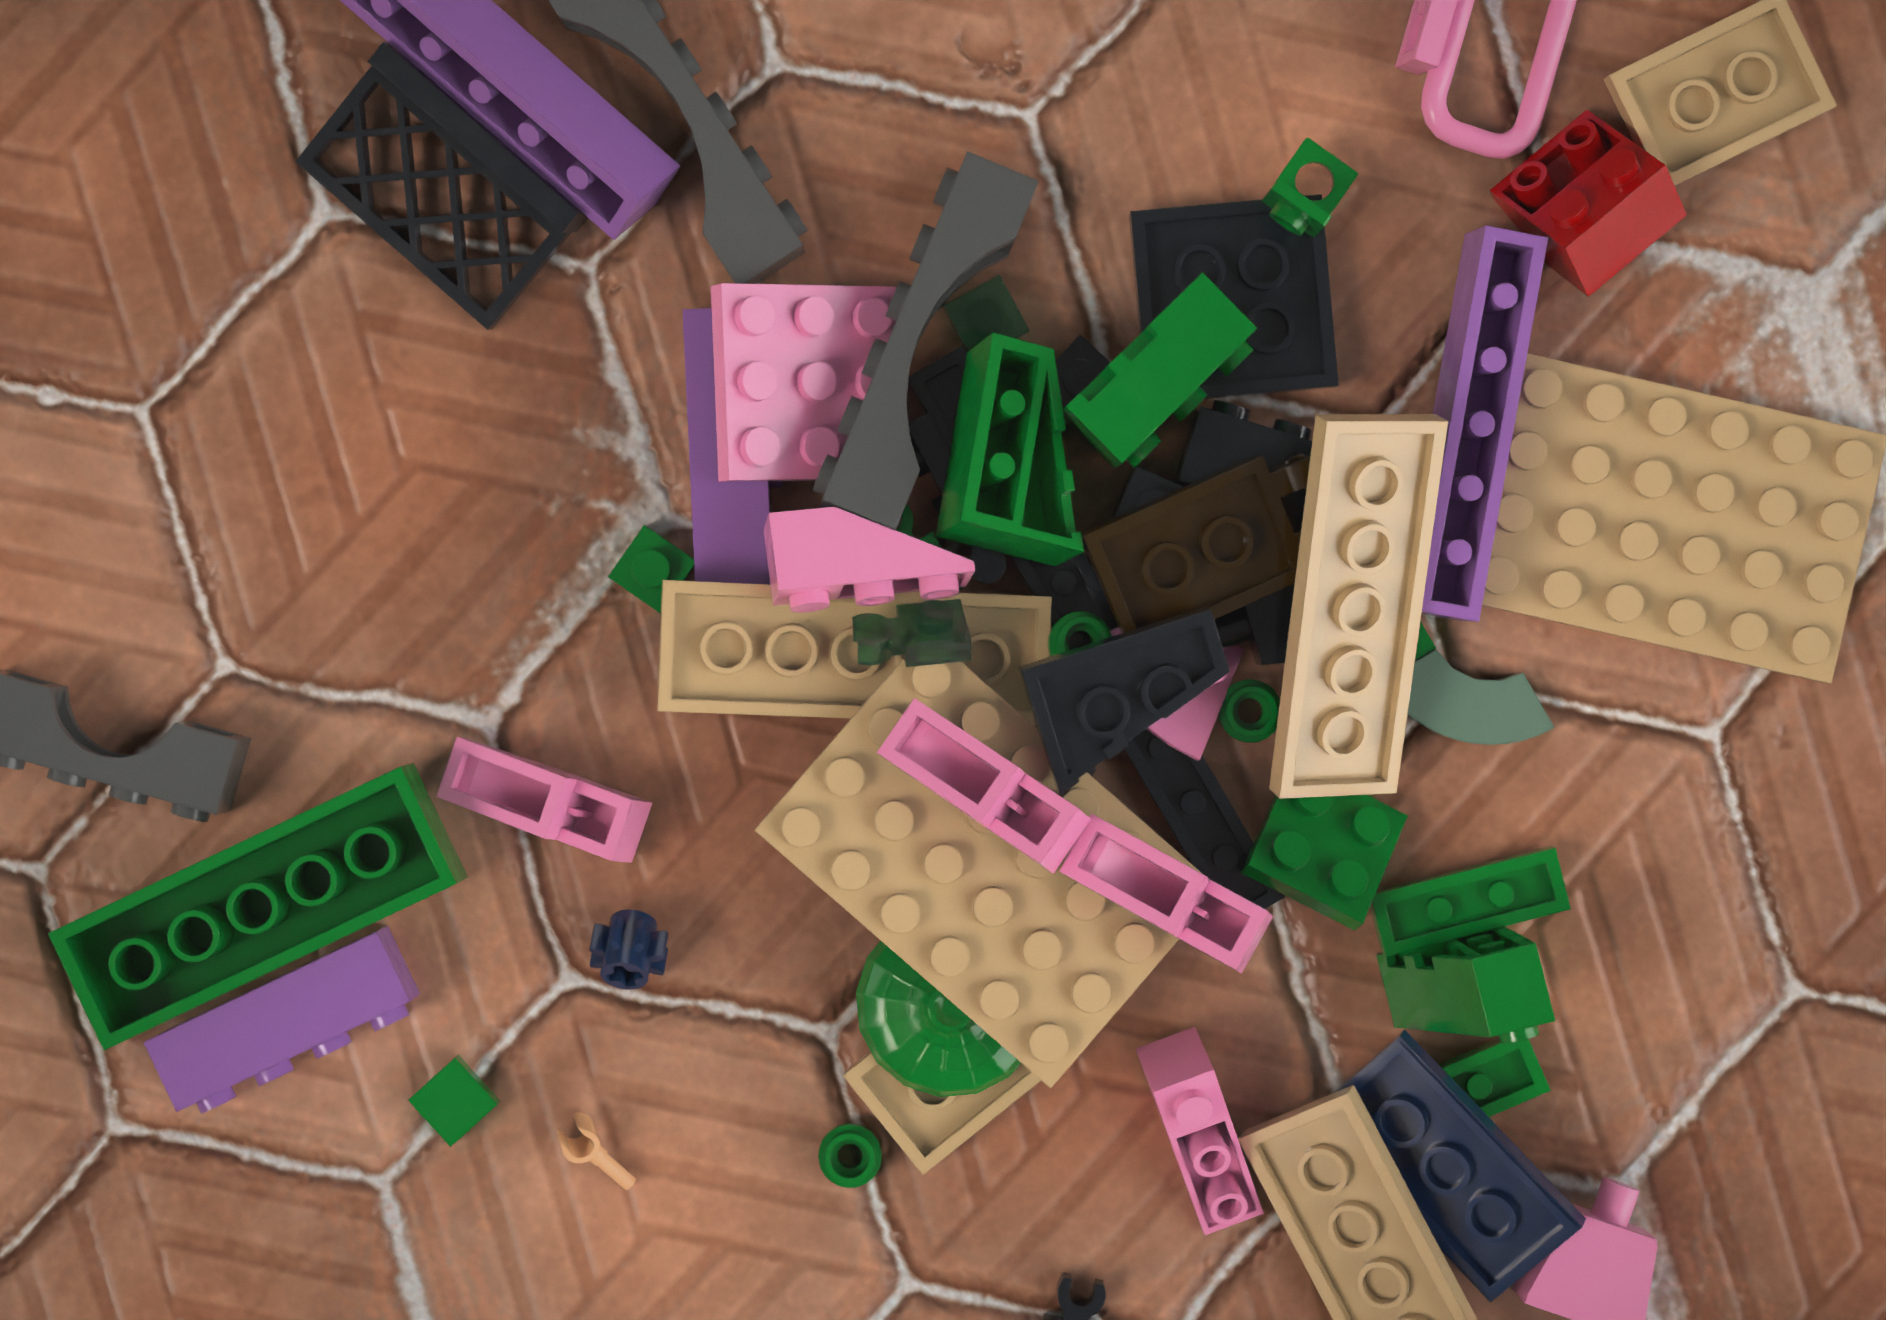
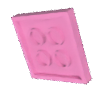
(788, 371)

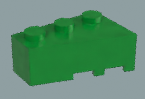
(1161, 373)
(1007, 456)
(1470, 987)

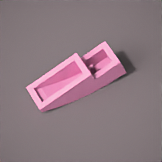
(984, 785)
(544, 800)
(1166, 893)

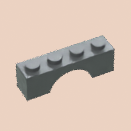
(189, 766)

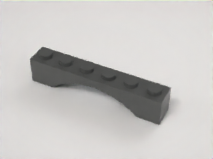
(740, 217)
(974, 232)

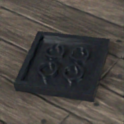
(1262, 270)

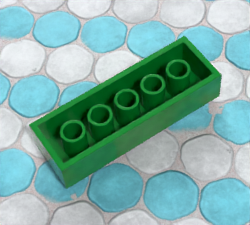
(258, 905)

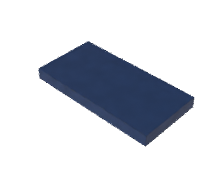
(1467, 1177)

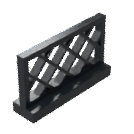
(478, 147)

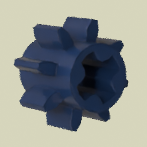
(628, 949)

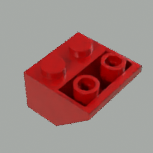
(1593, 200)

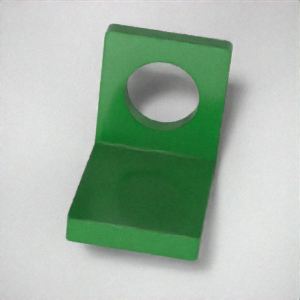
(1295, 210)

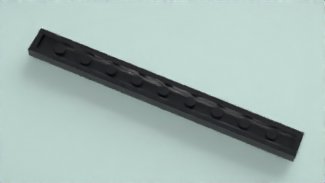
(1177, 783)

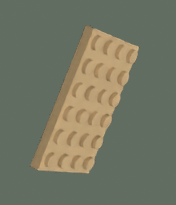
(1682, 519)
(974, 916)

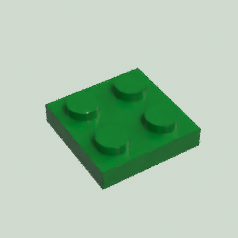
(1326, 852)

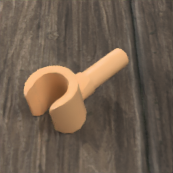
(588, 1148)

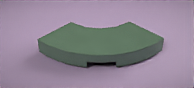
(1474, 708)

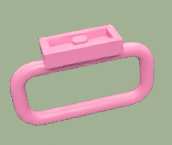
(1433, 47)

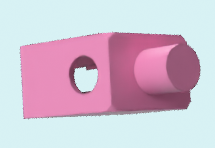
(1600, 1268)

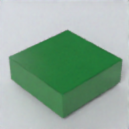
(454, 1100)

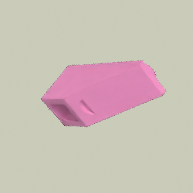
(843, 556)
(1200, 1130)

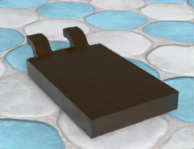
(1202, 544)

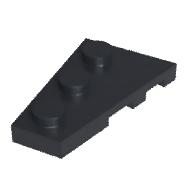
(1117, 687)

